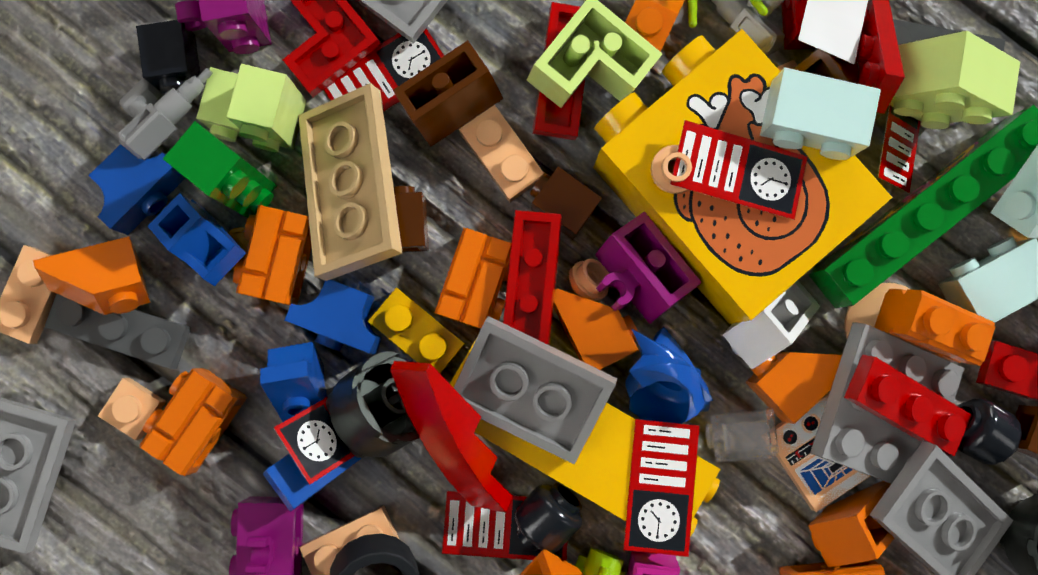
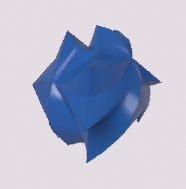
(665, 382)

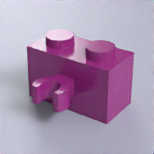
(235, 23)
(645, 269)
(266, 537)

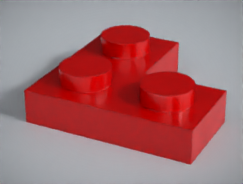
(336, 46)

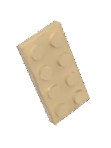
(349, 184)

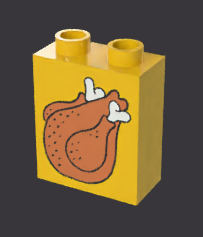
(733, 249)

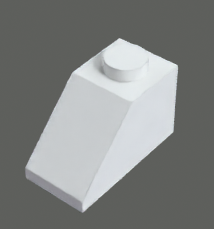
(773, 327)

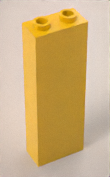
(603, 464)

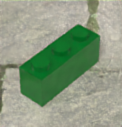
(220, 171)

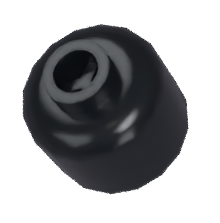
(991, 432)
(548, 517)

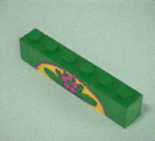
(928, 211)

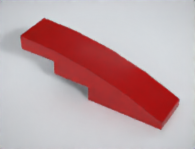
(447, 431)

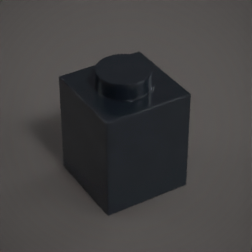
(167, 54)

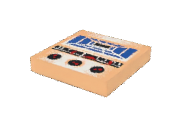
(815, 477)

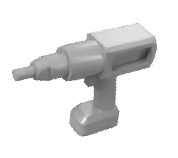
(757, 27)
(156, 116)

